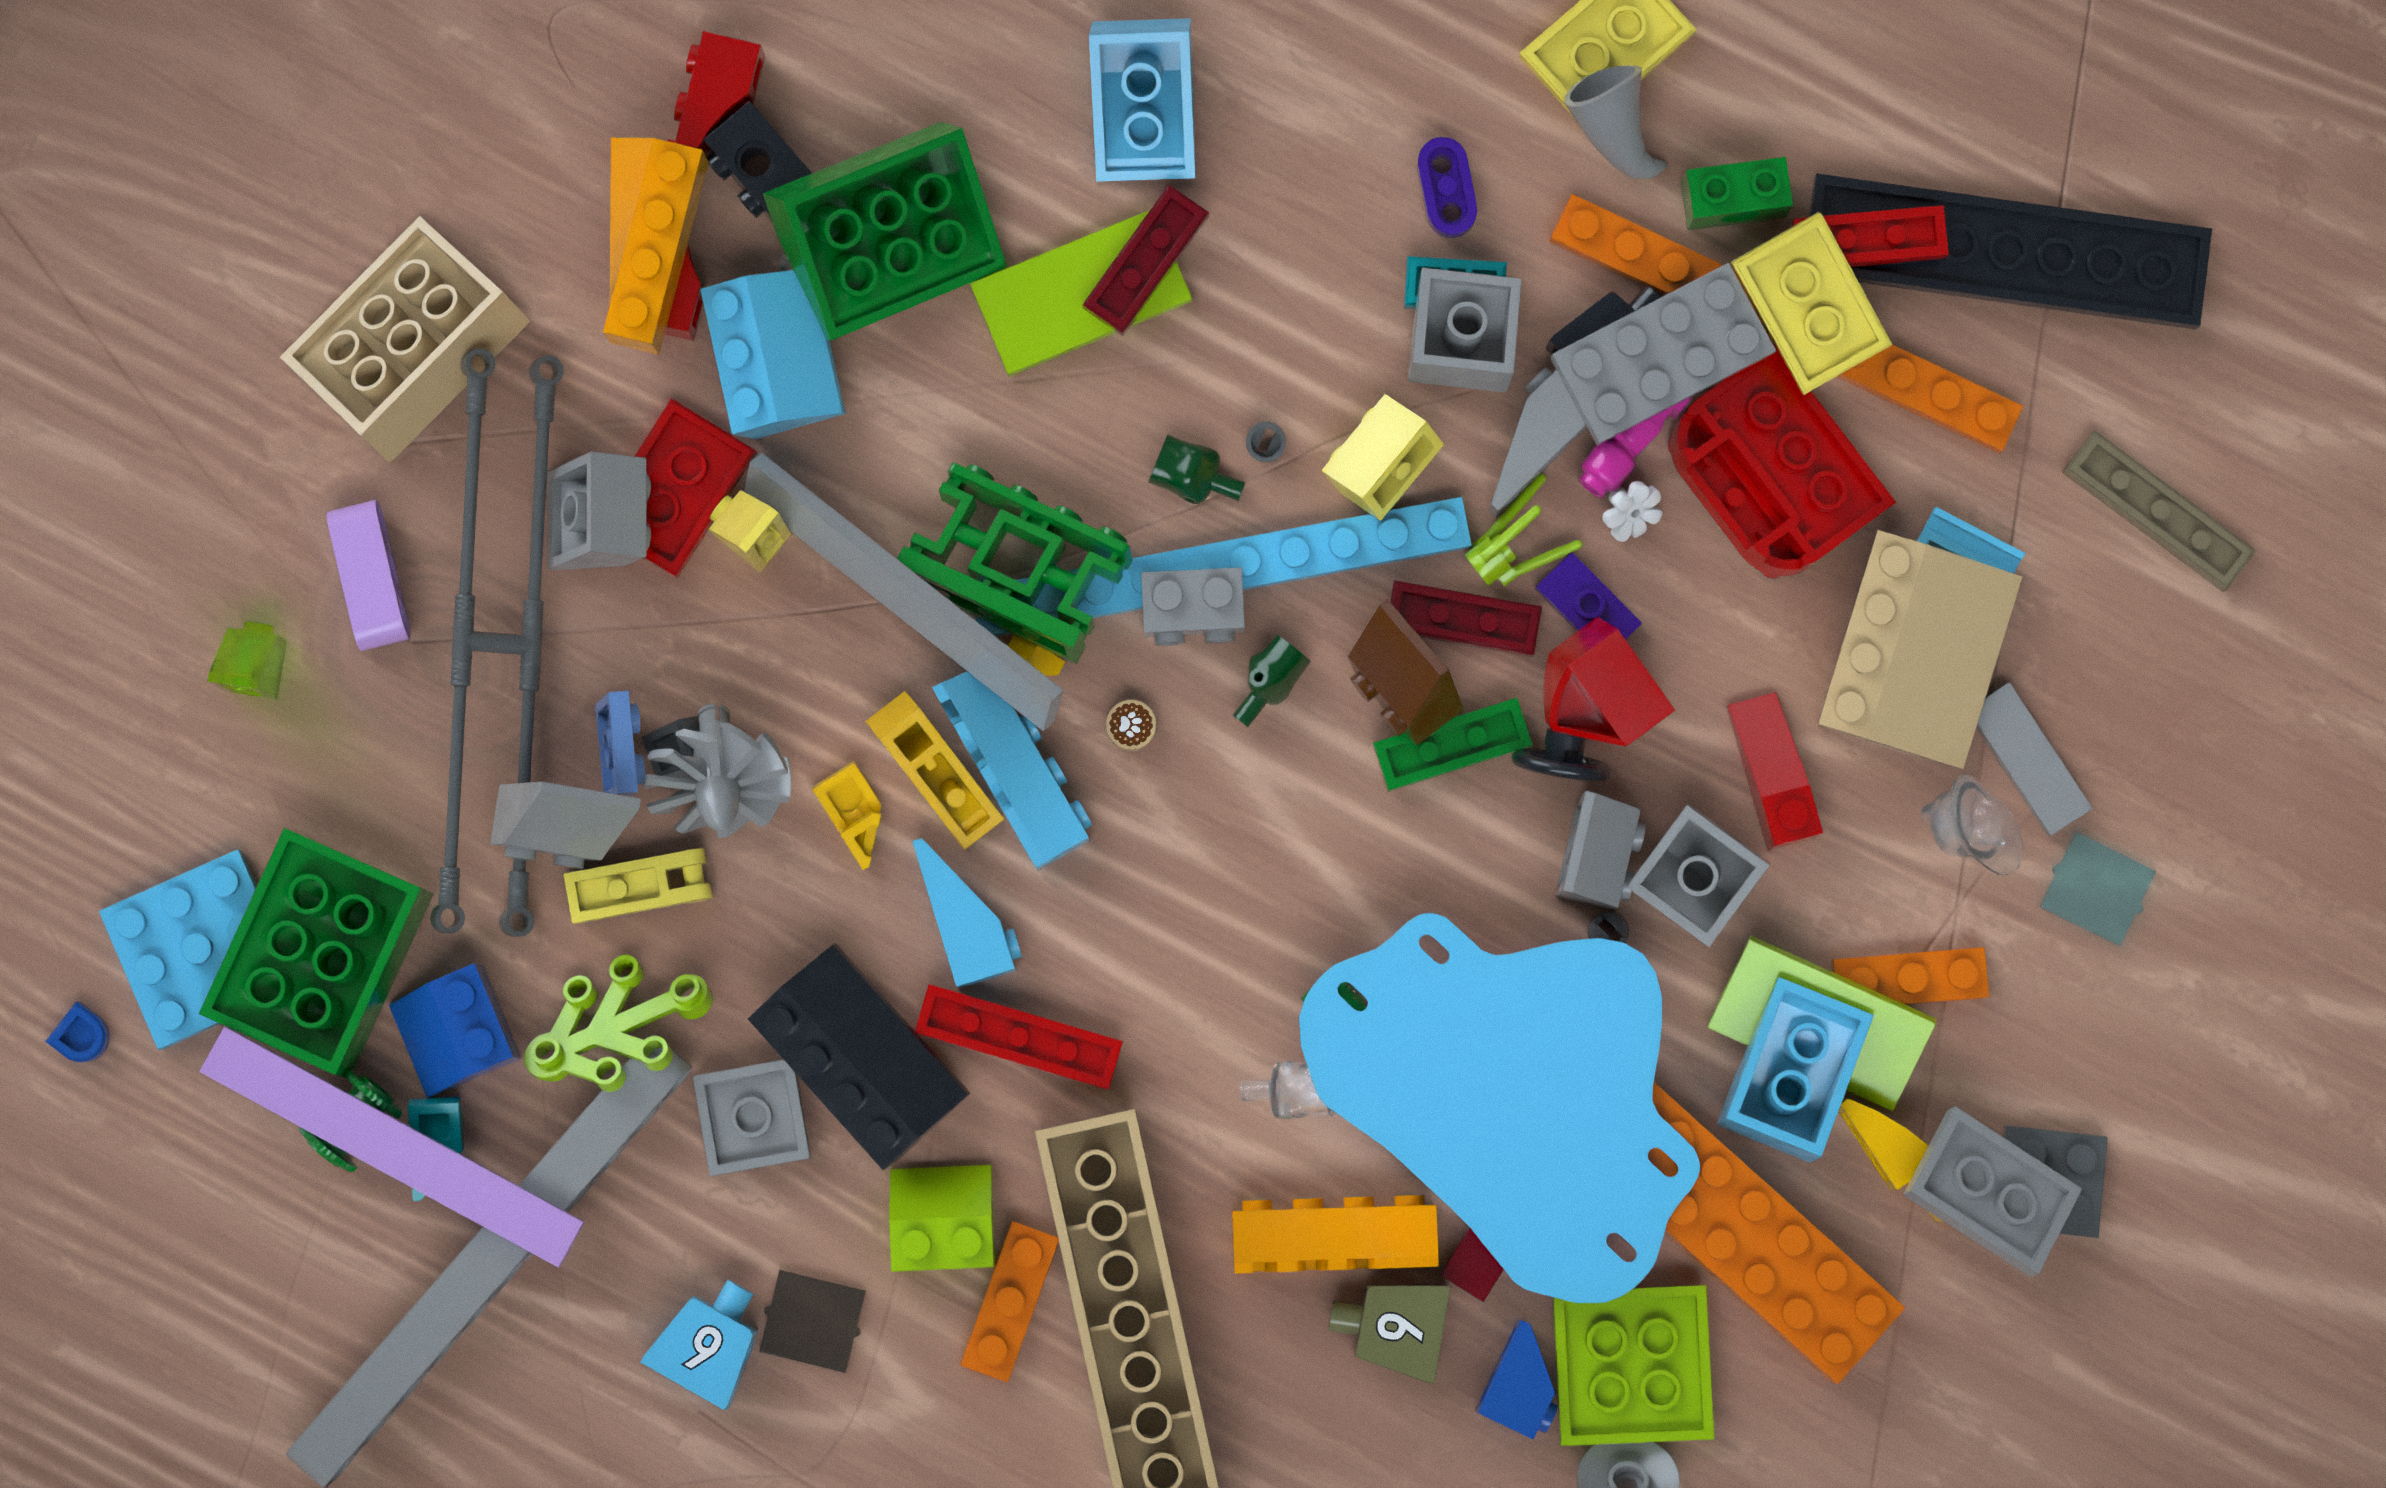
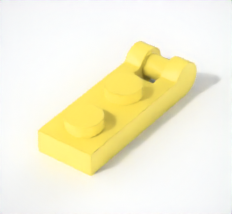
(635, 886)

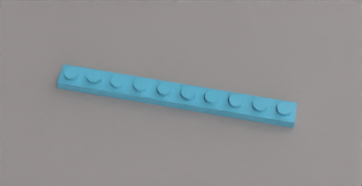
(1284, 555)

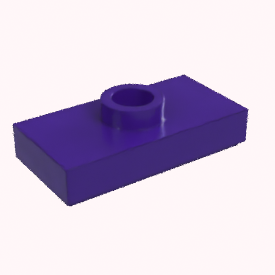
(1583, 597)

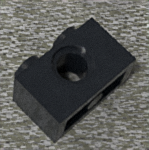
(747, 136)

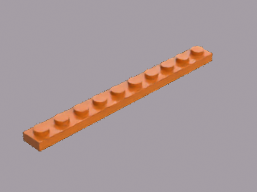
(1888, 374)

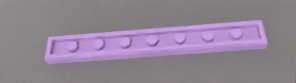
(392, 1146)

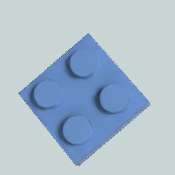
(616, 724)

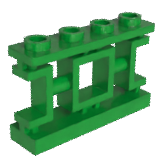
(999, 597)

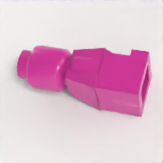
(1613, 460)

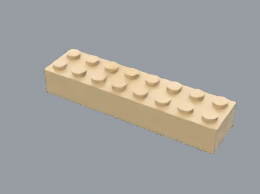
(1126, 1304)

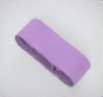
(368, 575)

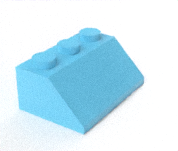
(770, 355)

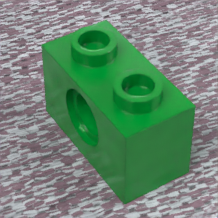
(1736, 193)

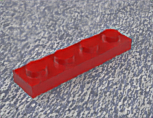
(1018, 1037)

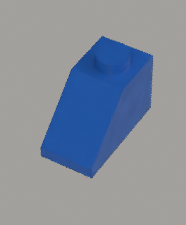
(1520, 1386)

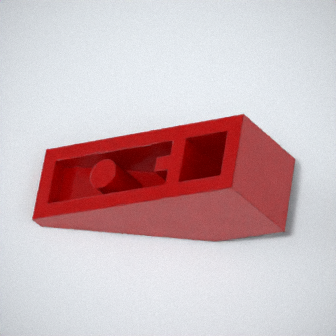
(1774, 772)

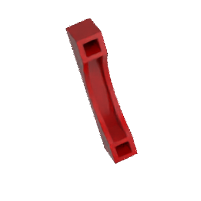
(721, 82)

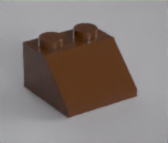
(1403, 676)

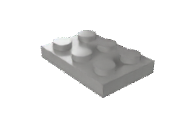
(1992, 1191)

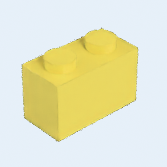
(1382, 457)

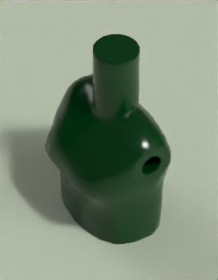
(1192, 472)
(1271, 678)

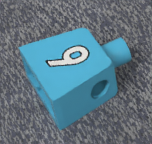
(707, 1346)

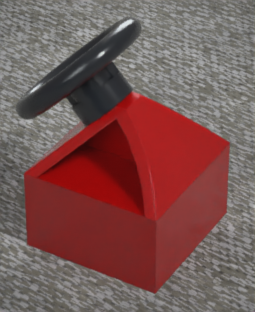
(1595, 693)

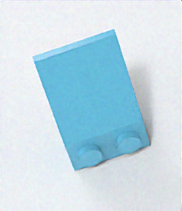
(1143, 99)
(1795, 1071)

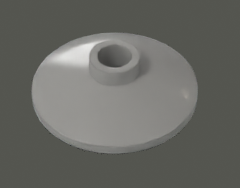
(1627, 1465)

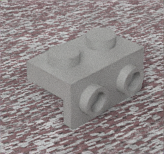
(1192, 605)

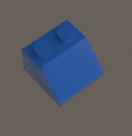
(454, 1030)

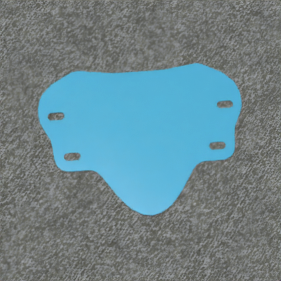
(1512, 1095)

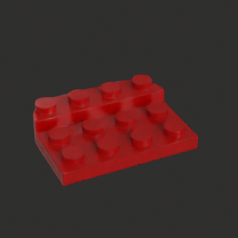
(1775, 469)

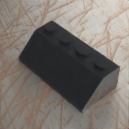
(859, 1056)

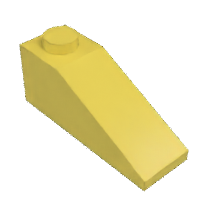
(749, 528)

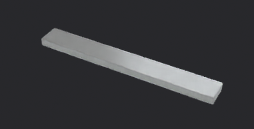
(905, 593)

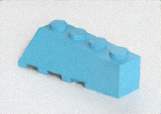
(1015, 770)

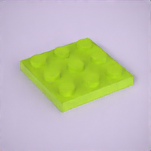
(1634, 1367)

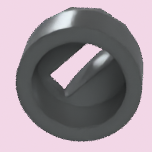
(1276, 444)
(1615, 920)

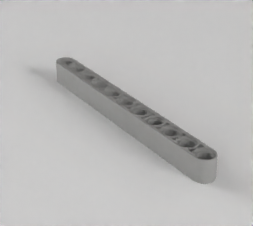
(478, 1275)

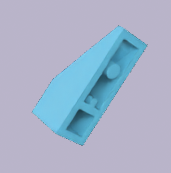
(969, 929)

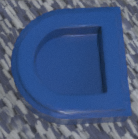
(80, 1035)

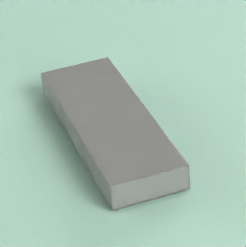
(2030, 761)

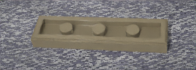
(2159, 511)

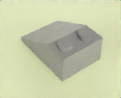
(559, 822)

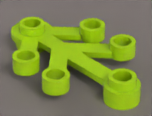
(610, 1027)

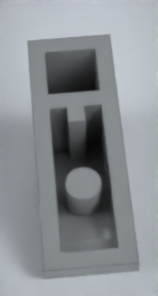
(1542, 433)

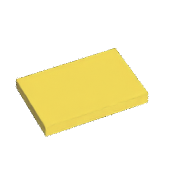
(1604, 36)
(1811, 303)

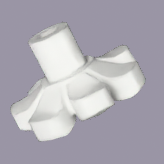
(1632, 510)

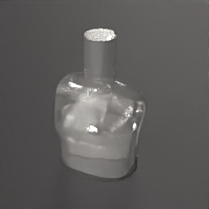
(1289, 1092)

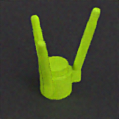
(1493, 556)

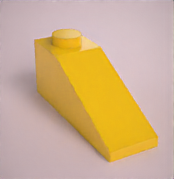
(934, 769)

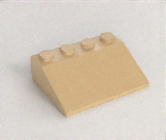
(398, 338)
(1920, 650)

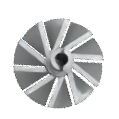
(727, 776)

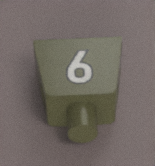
(1396, 1327)

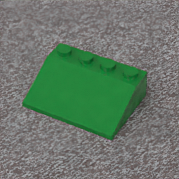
(887, 229)
(316, 953)

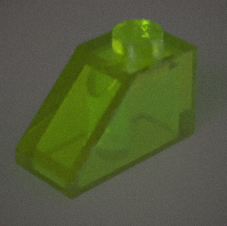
(249, 661)

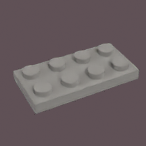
(1662, 354)

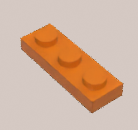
(1921, 975)
(1010, 1301)

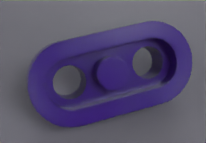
(1447, 188)

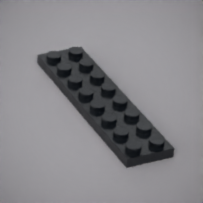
(2039, 254)

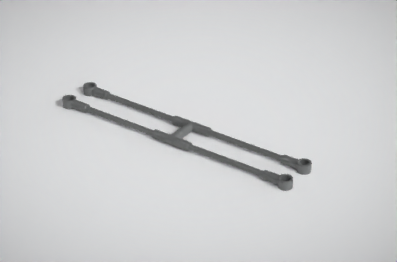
(467, 640)

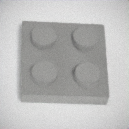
(751, 1117)

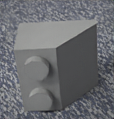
(1465, 330)
(598, 512)
(1600, 851)
(1698, 874)

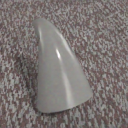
(1610, 116)

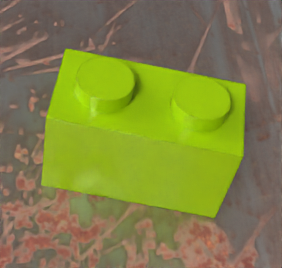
(941, 1218)

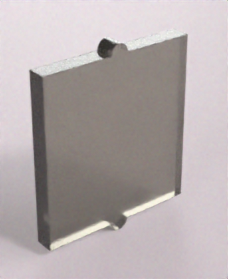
(812, 1321)

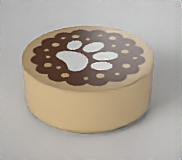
(1131, 725)

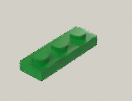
(1454, 746)

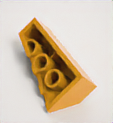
(651, 220)
(1334, 1237)

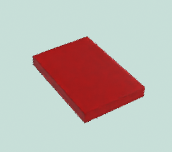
(690, 473)

